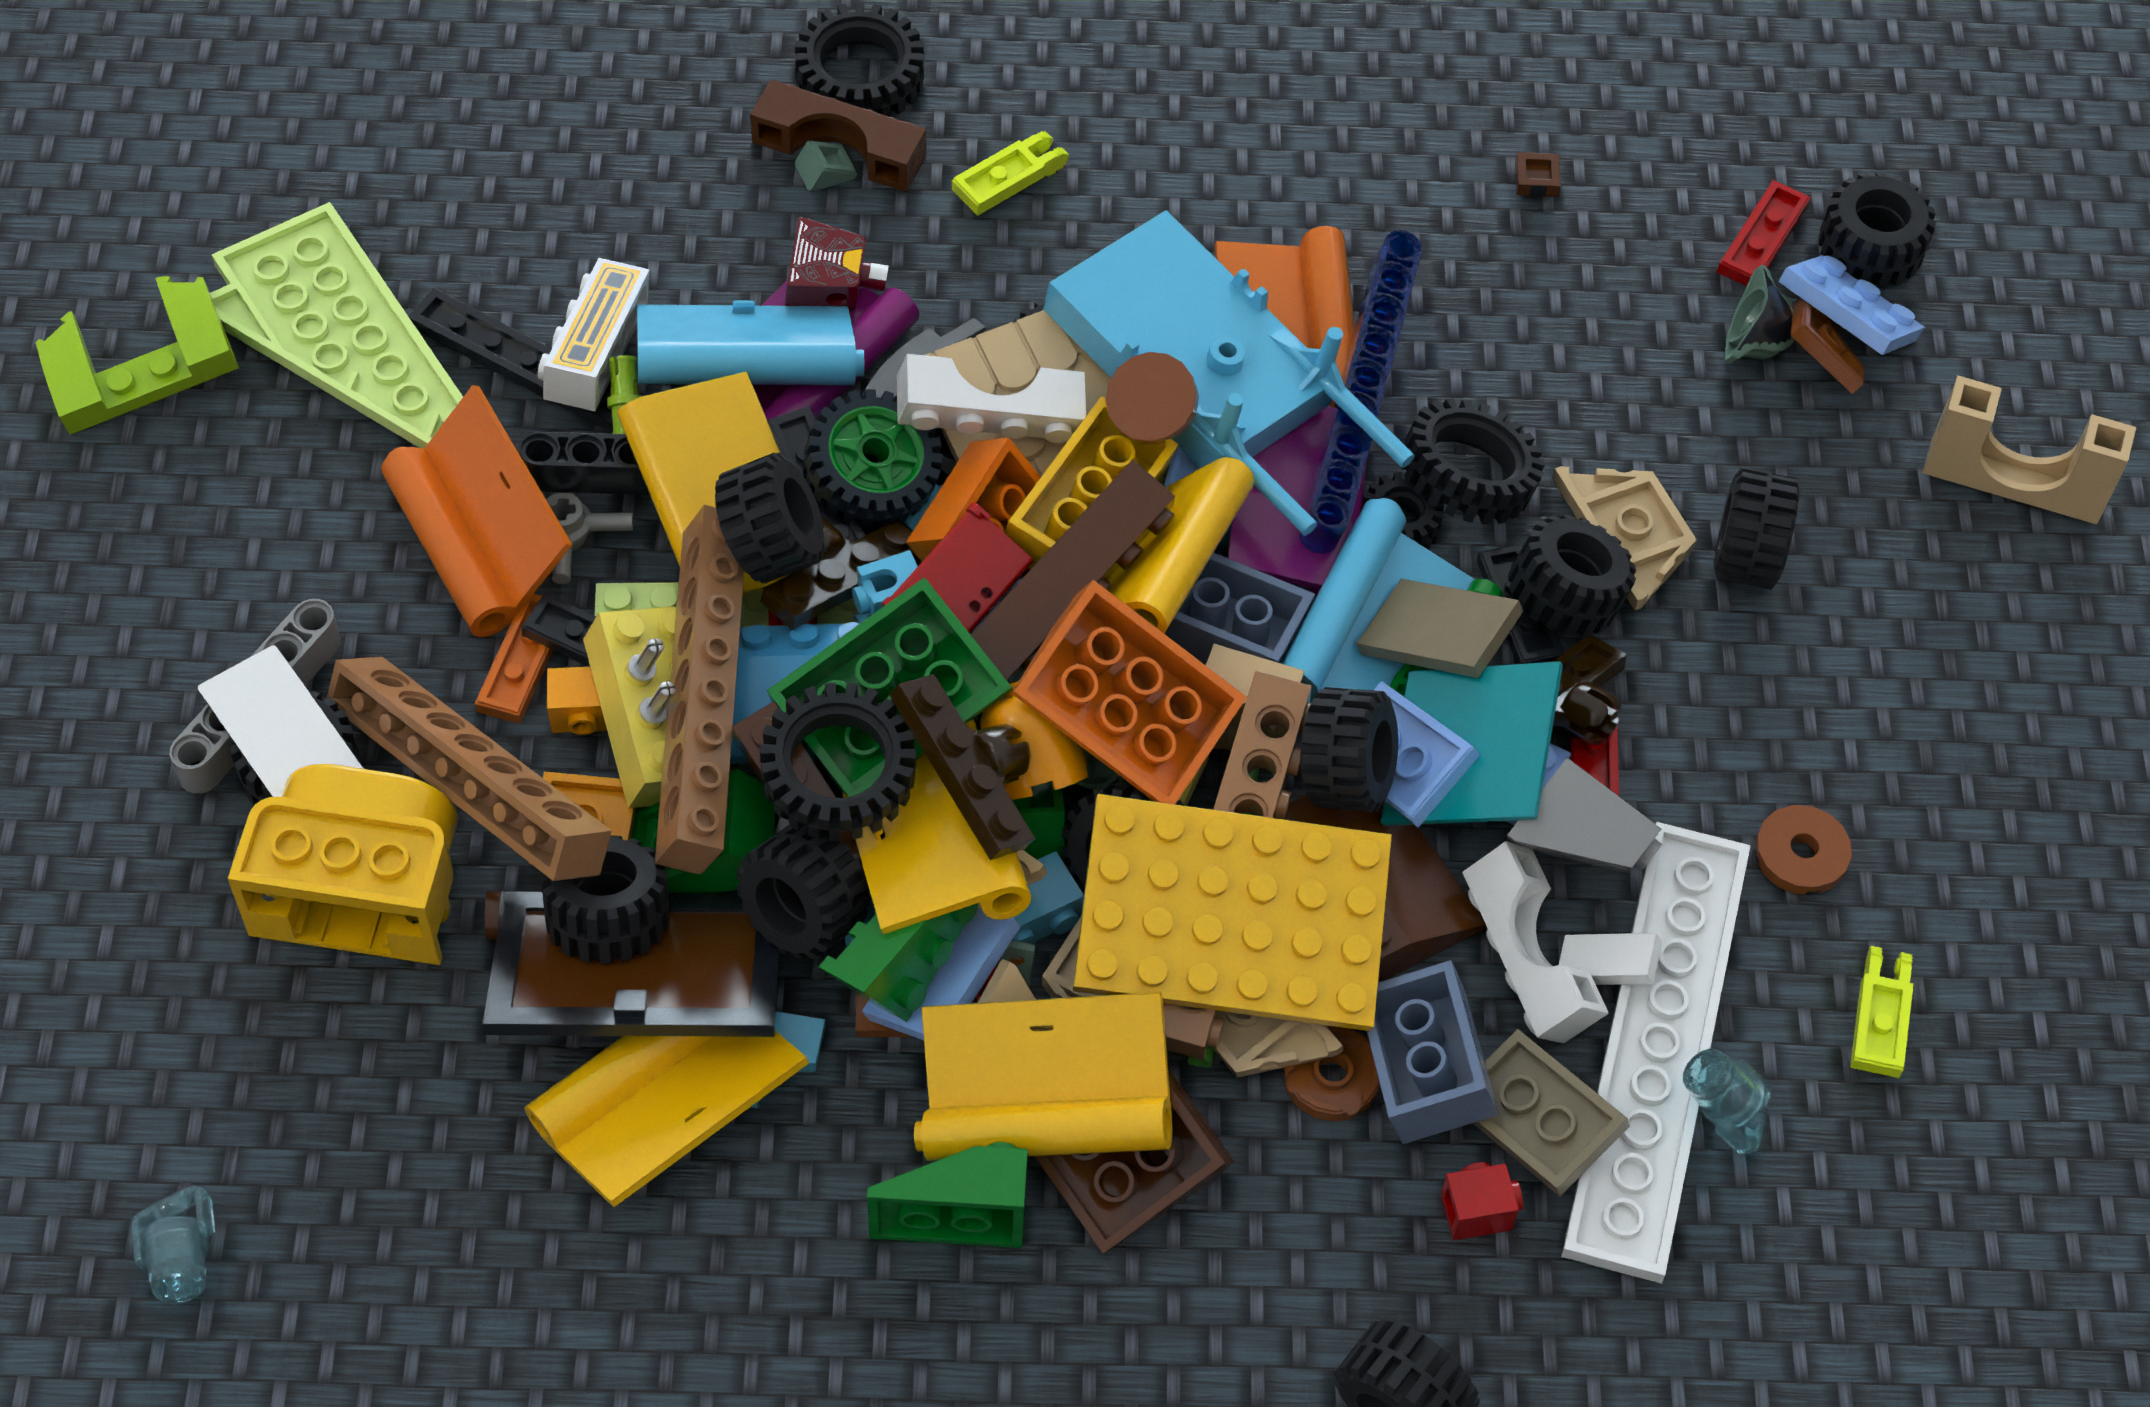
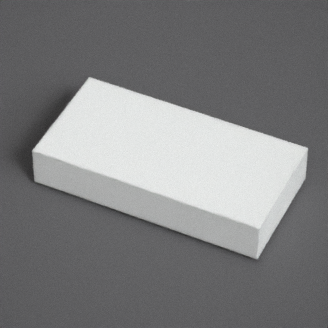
(1614, 957)

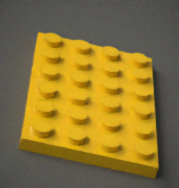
(1233, 912)

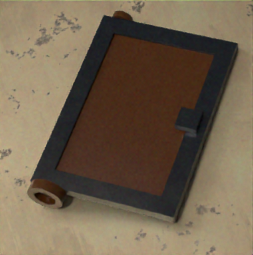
(699, 980)

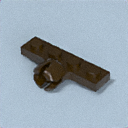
(831, 581)
(1580, 697)
(969, 764)

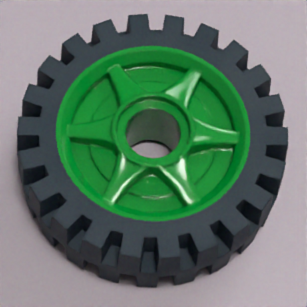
(866, 488)

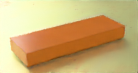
(514, 671)

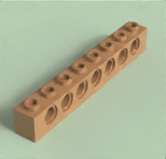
(1269, 702)
(703, 705)
(470, 769)

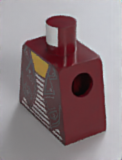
(830, 267)

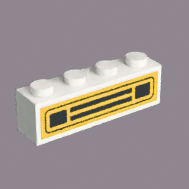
(594, 330)

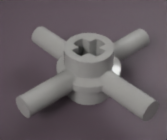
(578, 523)

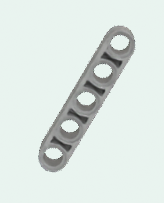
(203, 736)

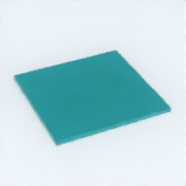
(1508, 721)

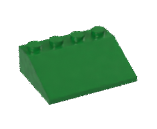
(895, 645)

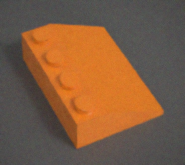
(1128, 694)

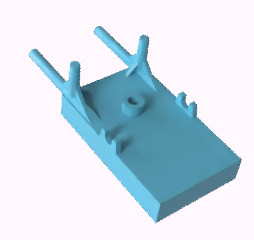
(1250, 372)

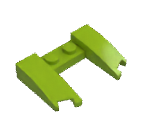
(92, 397)

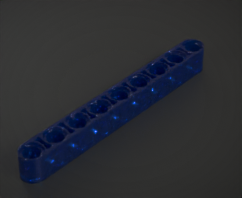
(1366, 377)

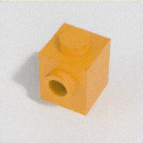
(573, 701)

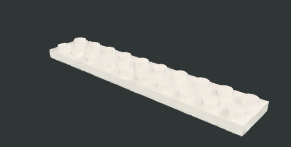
(1633, 1191)

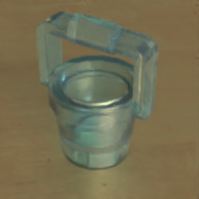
(1729, 1097)
(175, 1246)

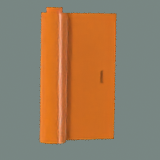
(1304, 284)
(478, 514)

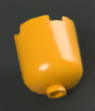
(1052, 752)

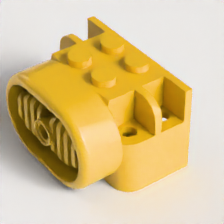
(348, 863)

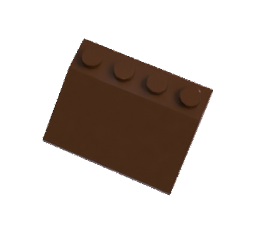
(1423, 900)
(1128, 1190)

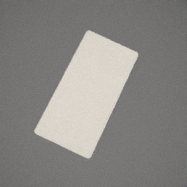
(274, 719)

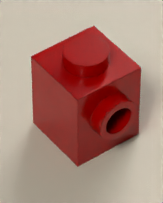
(1480, 1200)

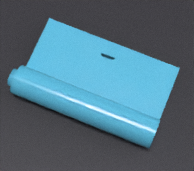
(767, 341)
(1353, 593)

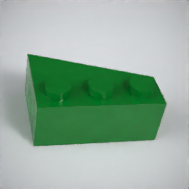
(897, 965)

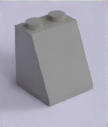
(1587, 824)

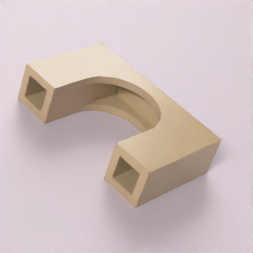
(2067, 484)

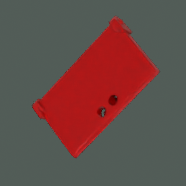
(968, 560)

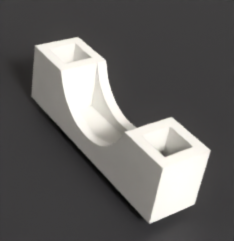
(937, 396)
(1508, 893)

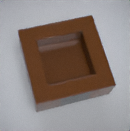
(1537, 174)

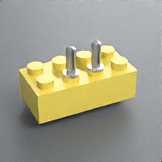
(632, 677)

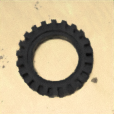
(868, 28)
(1486, 433)
(829, 813)

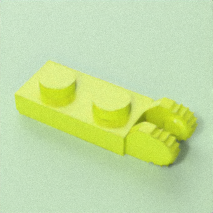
(1008, 172)
(1882, 1016)

